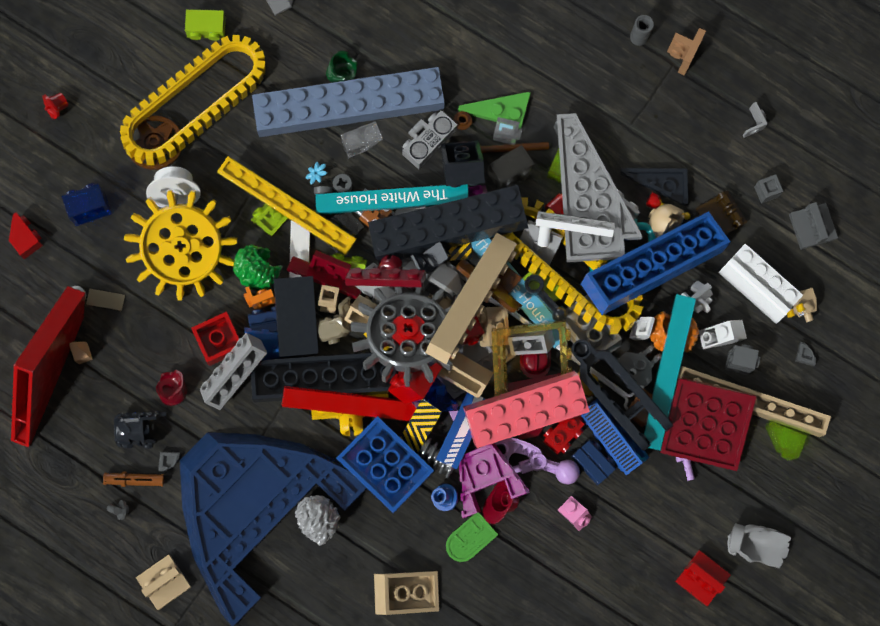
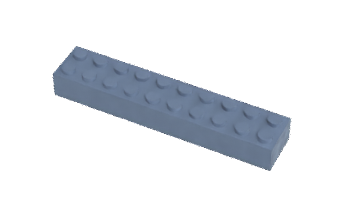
(348, 102)

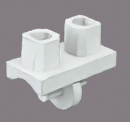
(702, 296)

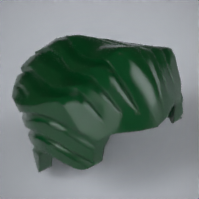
(341, 67)

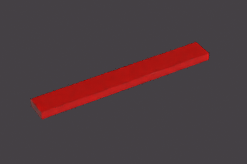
(347, 403)

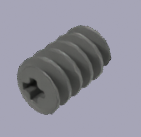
(430, 452)

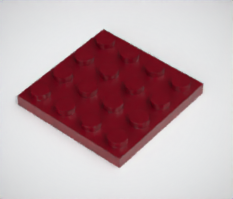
(708, 424)

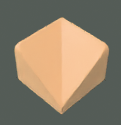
(80, 352)

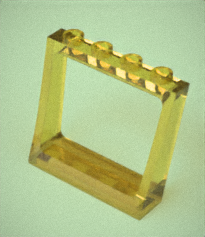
(499, 349)

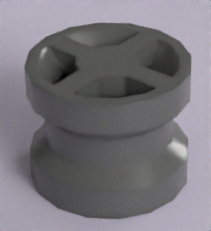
(339, 186)

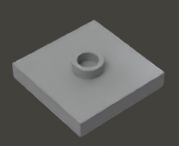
(530, 238)

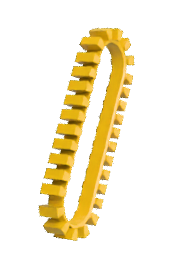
(615, 323)

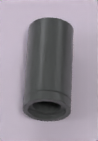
(641, 30)

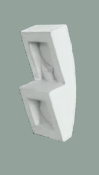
(642, 328)

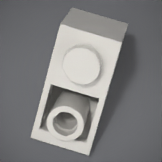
(722, 334)

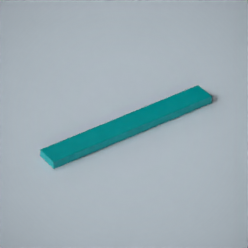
(669, 366)

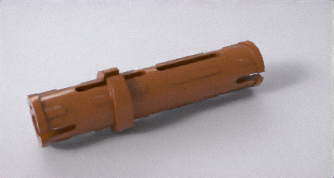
(110, 478)

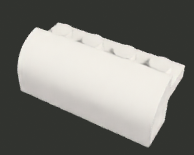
(760, 284)

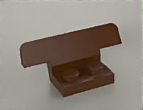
(504, 289)

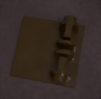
(724, 212)

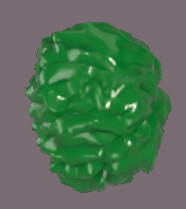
(253, 269)

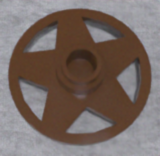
(154, 138)

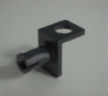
(432, 257)

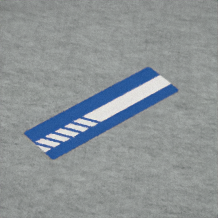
(458, 436)

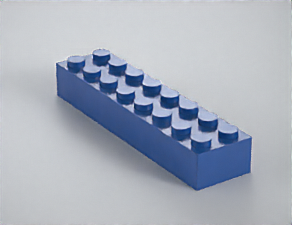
(654, 263)

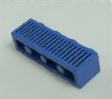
(614, 438)

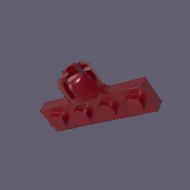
(386, 274)

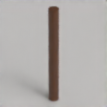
(509, 147)

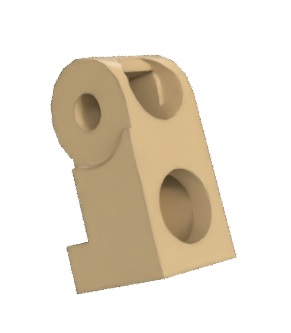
(327, 300)

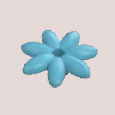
(316, 173)

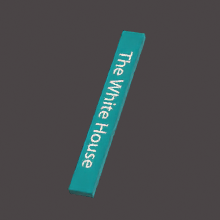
(388, 199)

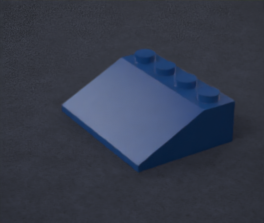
(385, 464)

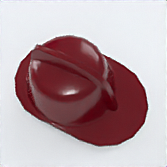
(535, 364)
(499, 504)

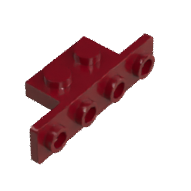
(325, 271)

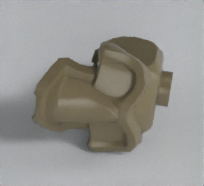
(334, 328)

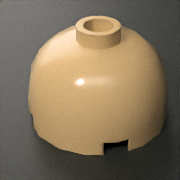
(665, 219)

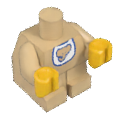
(805, 305)

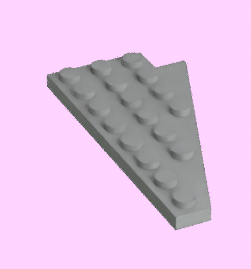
(590, 195)

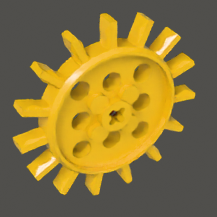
(168, 245)

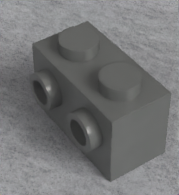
(742, 359)

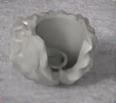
(317, 518)

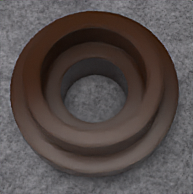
(463, 126)

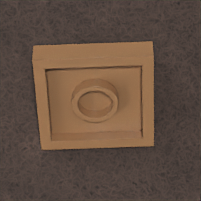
(685, 49)

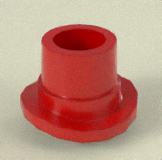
(55, 104)

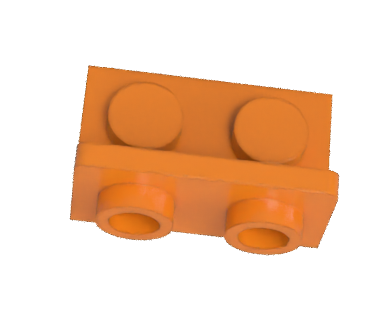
(262, 298)

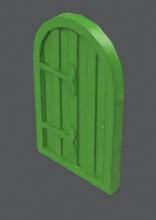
(469, 538)

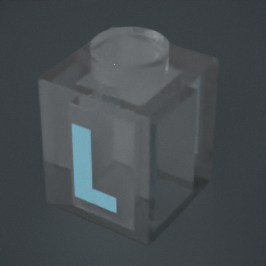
(507, 131)

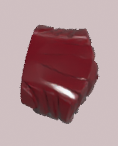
(172, 388)

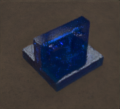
(439, 397)

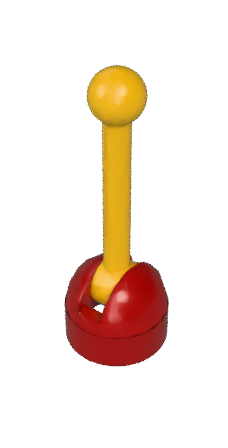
(655, 201)

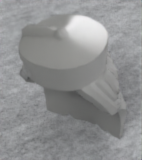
(759, 544)

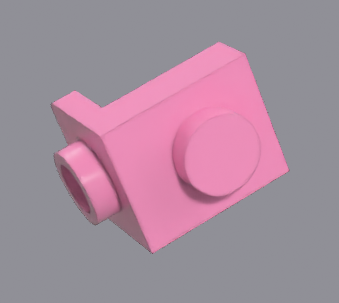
(575, 513)

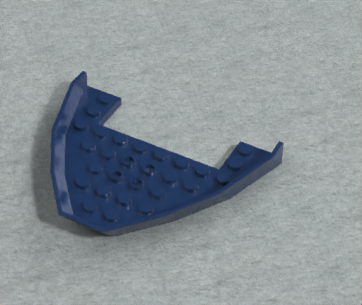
(238, 492)

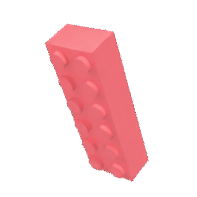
(526, 409)

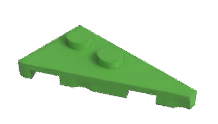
(507, 107)

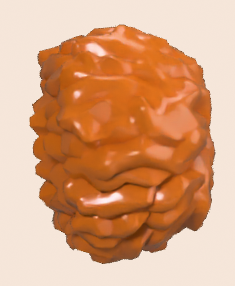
(660, 330)

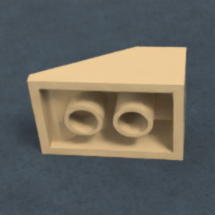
(406, 592)

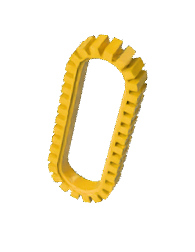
(204, 118)

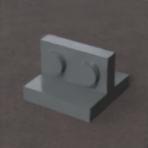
(813, 225)

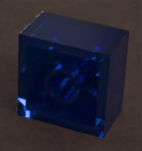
(86, 204)

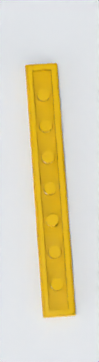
(286, 205)

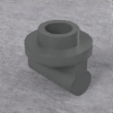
(121, 510)

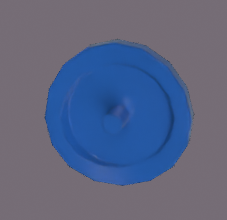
(445, 497)

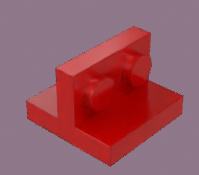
(703, 578)

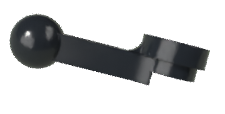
(558, 313)

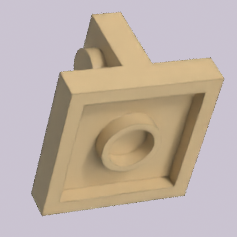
(163, 582)

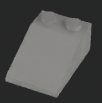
(582, 330)

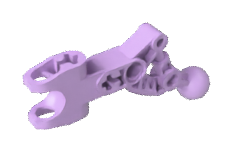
(565, 471)

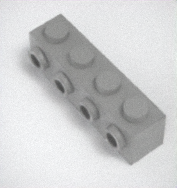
(232, 371)

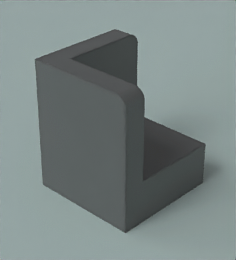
(768, 188)

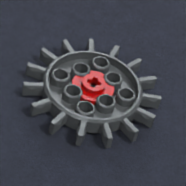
(406, 332)

